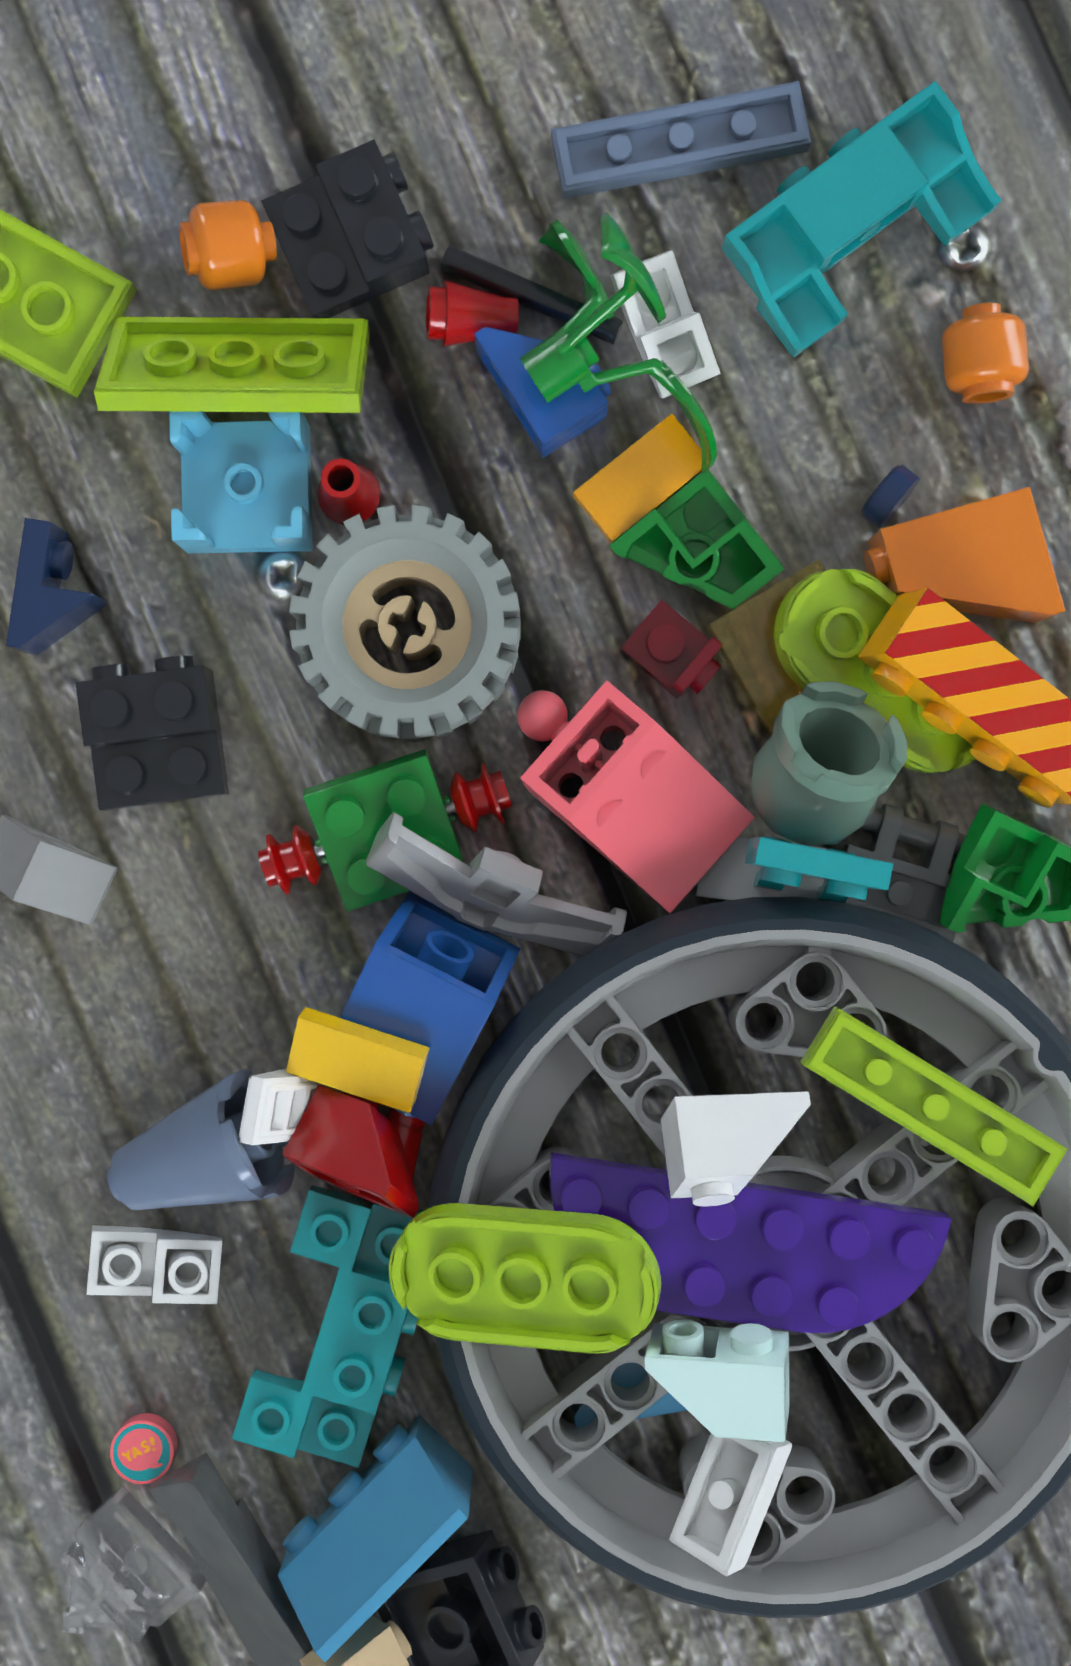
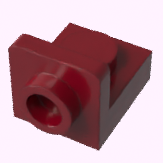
(673, 651)

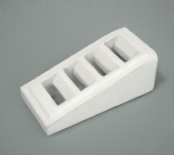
(274, 1106)

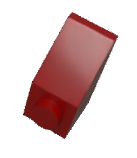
(353, 1148)

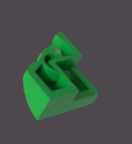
(702, 543)
(1007, 875)

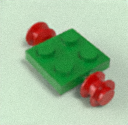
(355, 807)

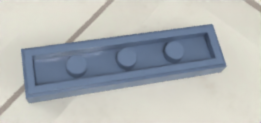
(680, 140)

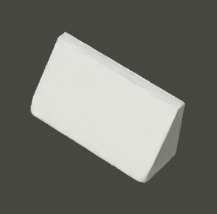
(729, 1500)

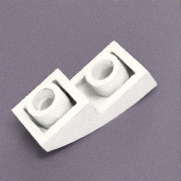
(154, 1263)

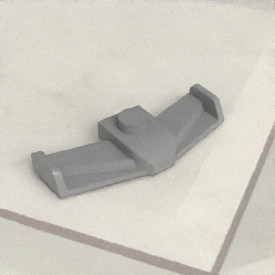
(490, 892)

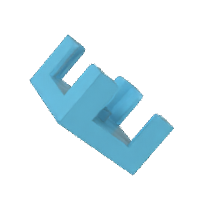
(243, 484)

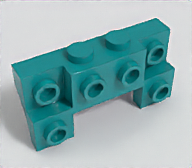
(869, 181)
(355, 1345)

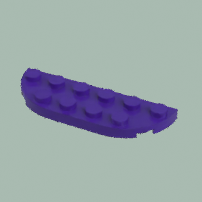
(769, 1253)

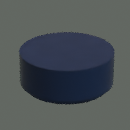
(889, 495)

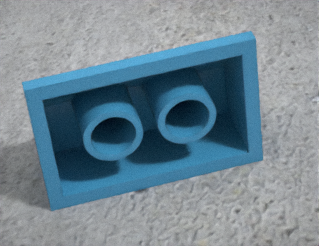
(374, 1533)

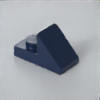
(39, 607)

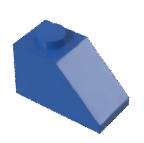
(546, 423)

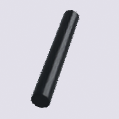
(528, 292)

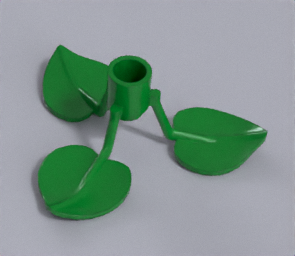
(567, 354)

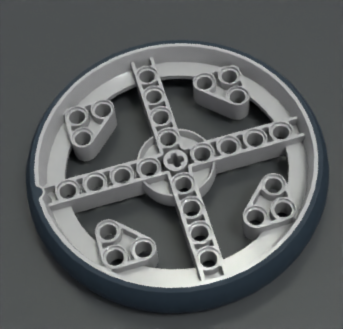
(807, 1552)

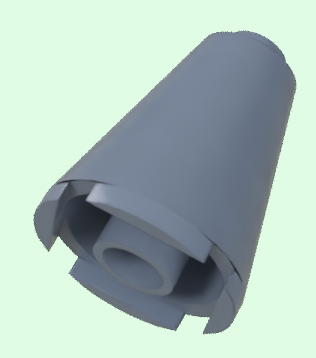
(199, 1156)

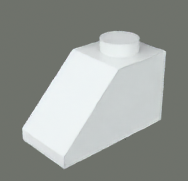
(723, 1141)

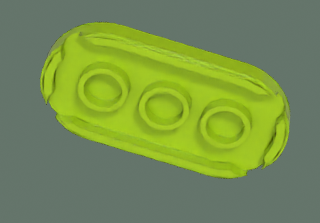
(819, 640)
(525, 1277)

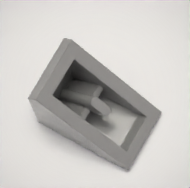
(51, 873)

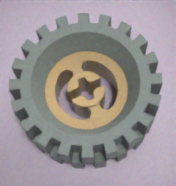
(342, 604)

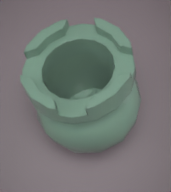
(825, 764)

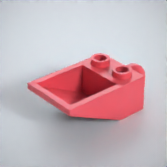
(639, 805)

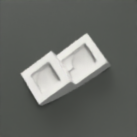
(677, 339)

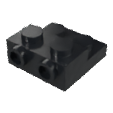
(350, 231)
(153, 733)
(467, 1608)

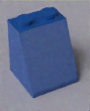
(433, 987)

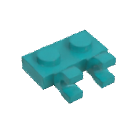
(842, 871)

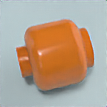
(226, 244)
(985, 354)

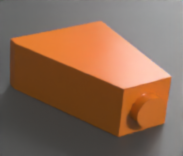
(974, 557)

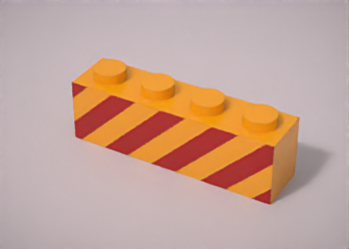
(975, 691)

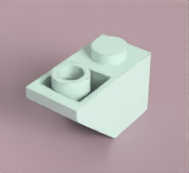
(725, 1376)

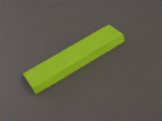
(933, 1105)

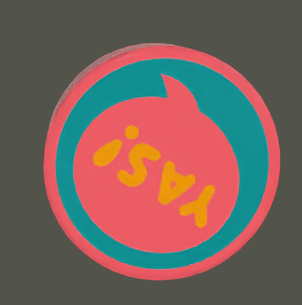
(144, 1448)

